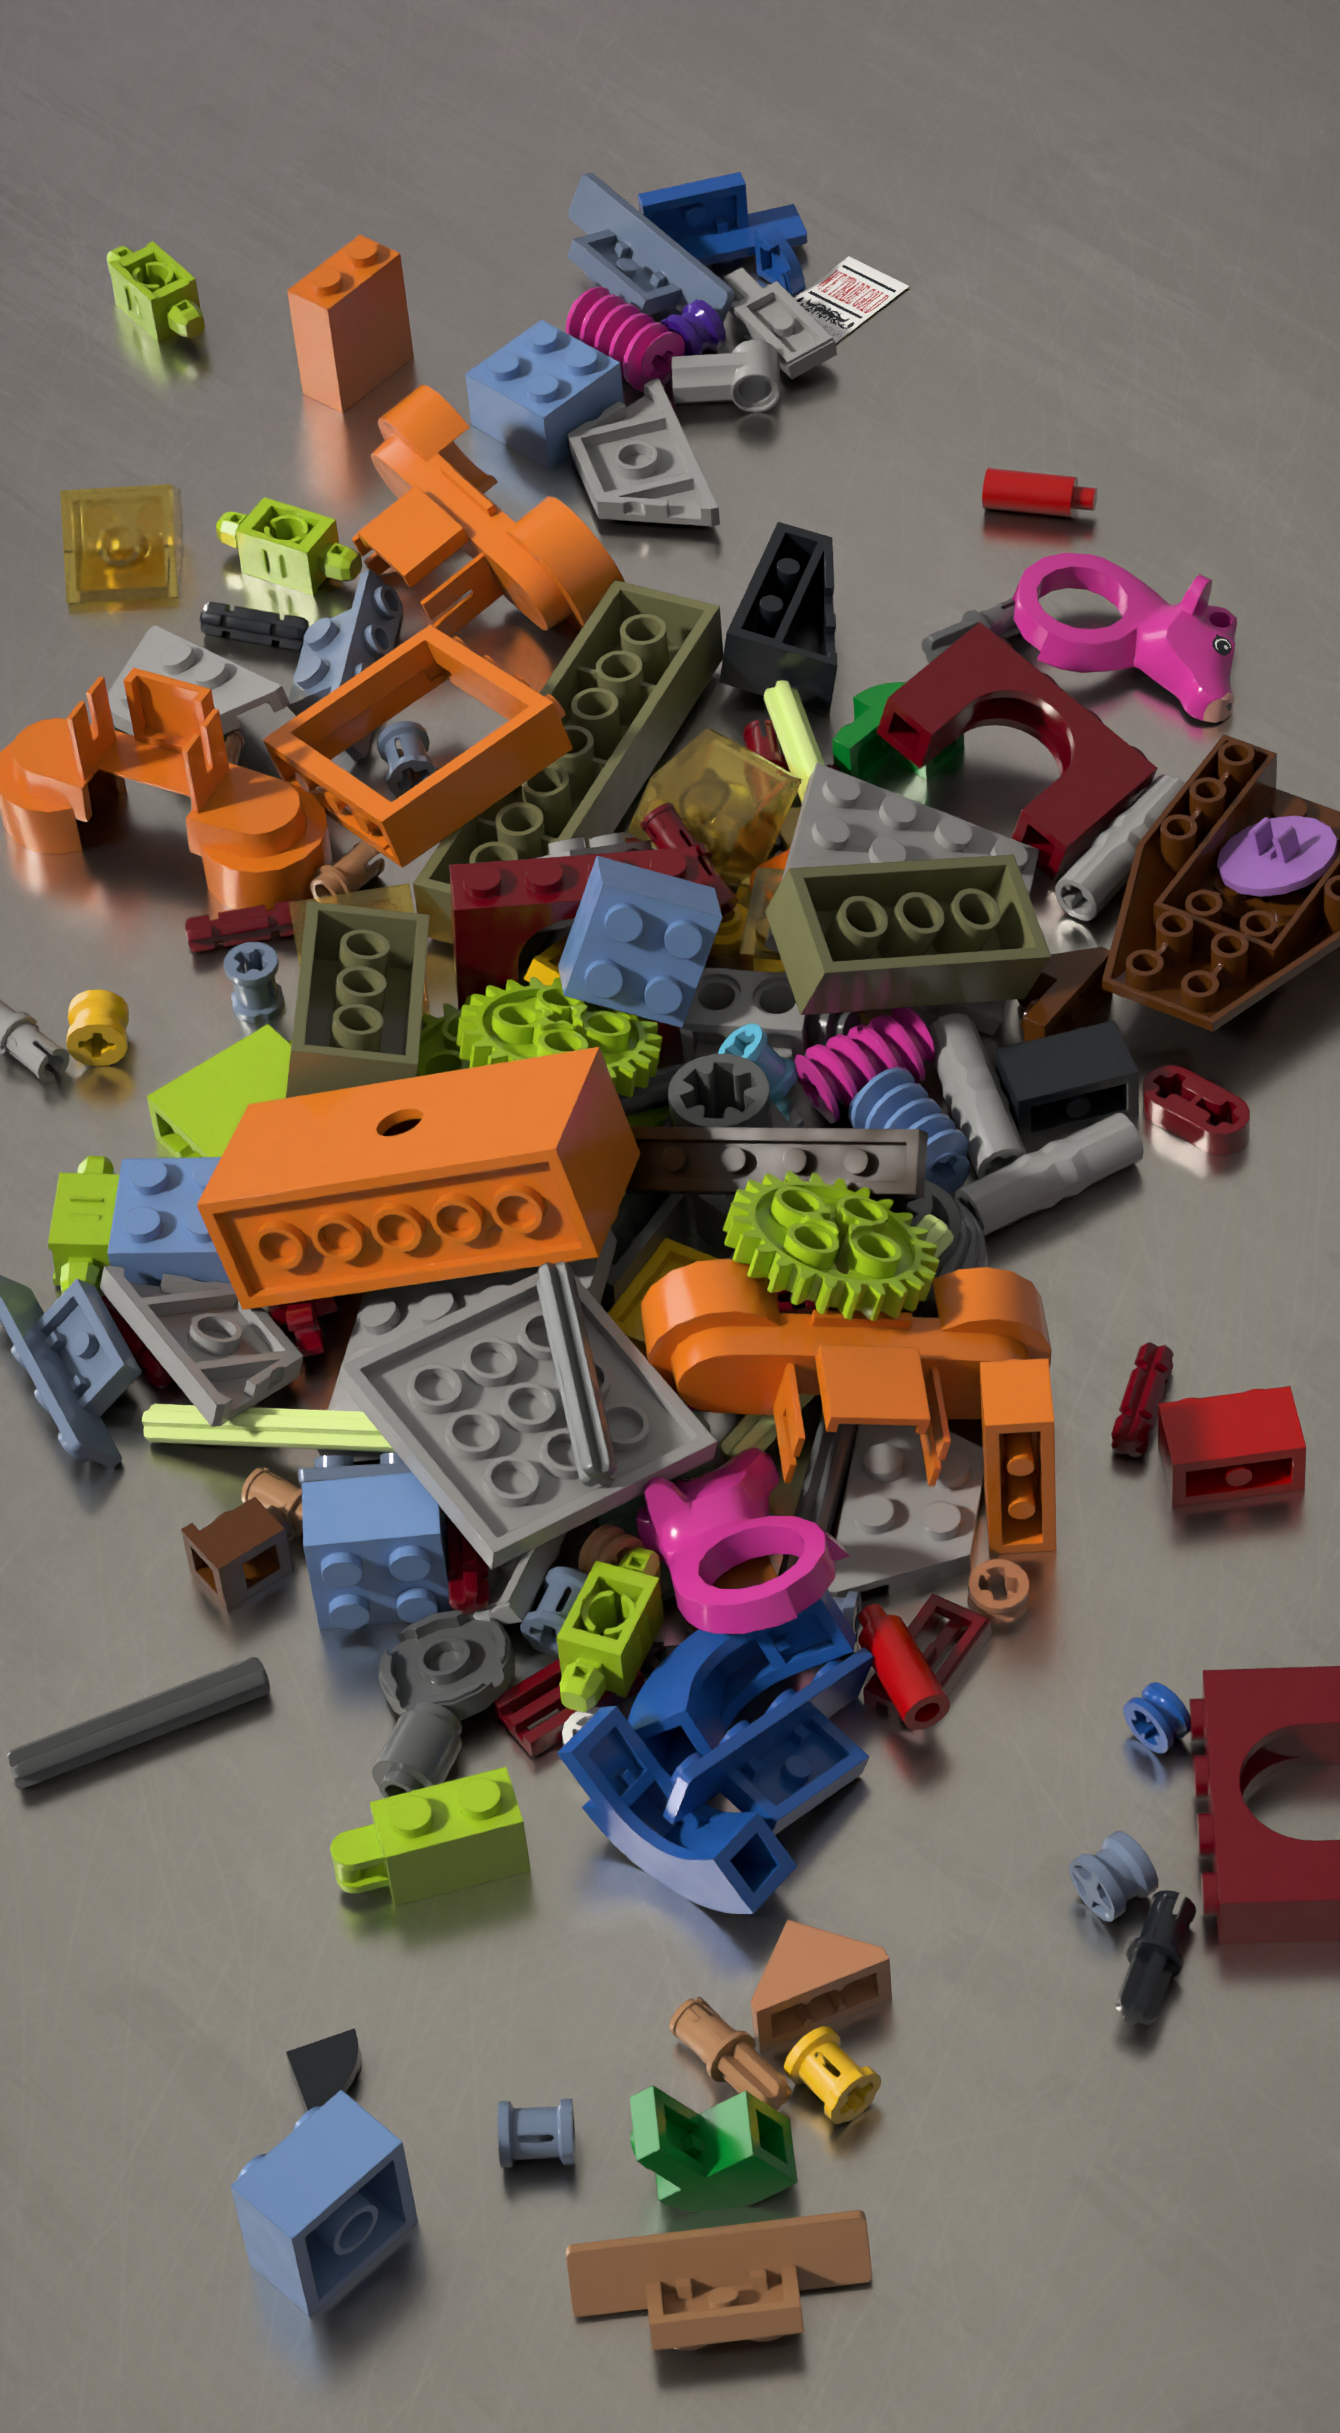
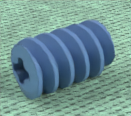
(898, 1102)

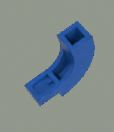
(713, 1676)
(707, 1856)

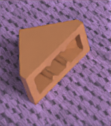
(816, 1982)

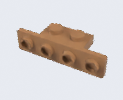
(722, 2278)

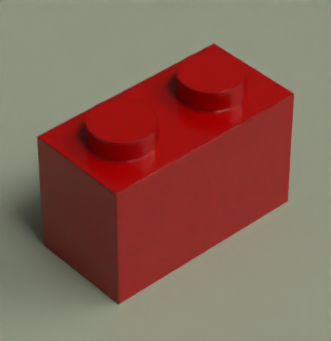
(1231, 1446)

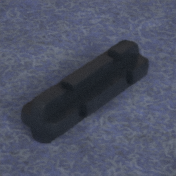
(253, 626)

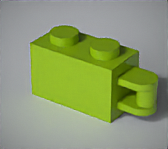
(436, 1840)

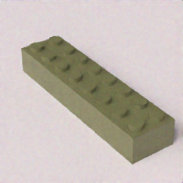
(623, 699)

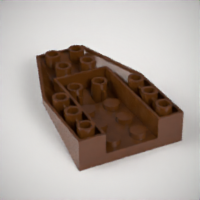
(1187, 936)

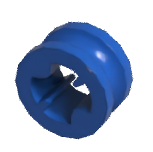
(1157, 1717)

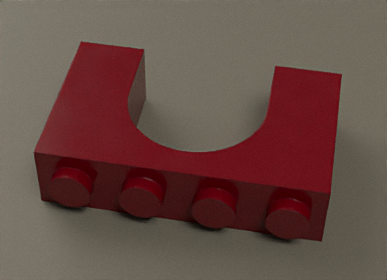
(988, 684)
(509, 901)
(1252, 1726)

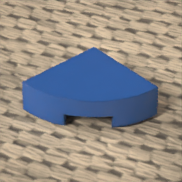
(777, 260)

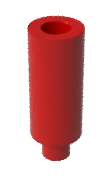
(1035, 493)
(902, 1668)

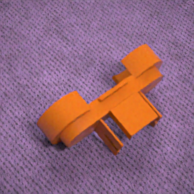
(540, 564)
(250, 828)
(734, 1353)

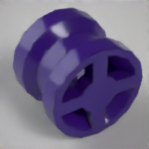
(699, 328)

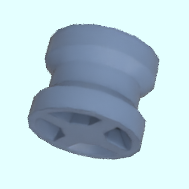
(1113, 1876)

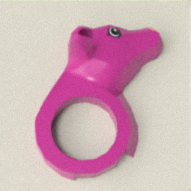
(1177, 645)
(722, 1520)

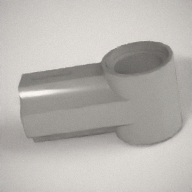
(744, 377)

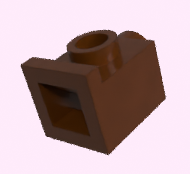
(239, 1552)

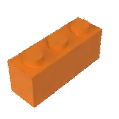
(1018, 1456)

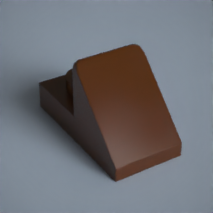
(1065, 993)

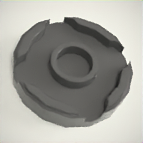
(448, 1663)

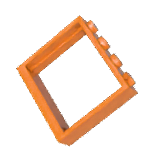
(453, 793)

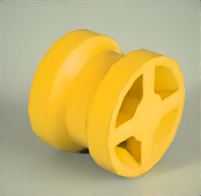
(97, 1028)

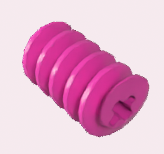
(625, 335)
(851, 1061)

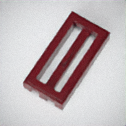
(957, 1662)
(539, 1697)

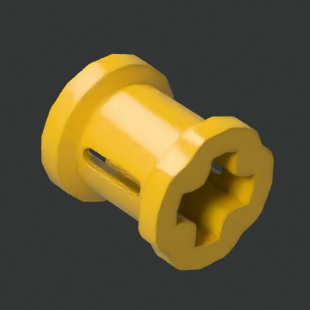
(832, 2075)

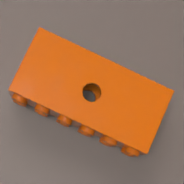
(421, 1179)

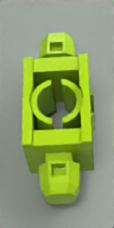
(156, 292)
(288, 546)
(83, 1222)
(610, 1661)

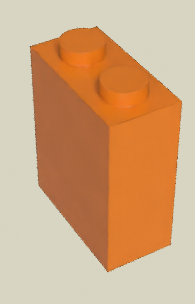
(350, 323)

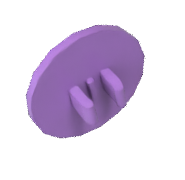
(1277, 856)

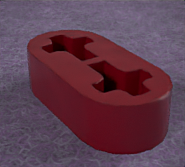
(1193, 1112)

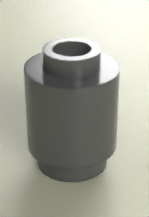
(418, 1750)

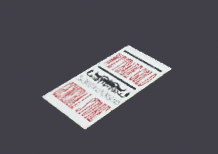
(848, 296)

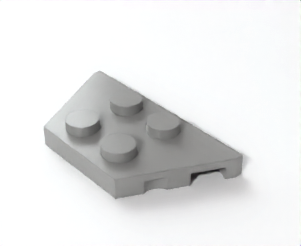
(642, 464)
(172, 656)
(206, 1341)
(898, 1524)

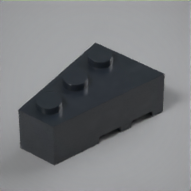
(787, 621)

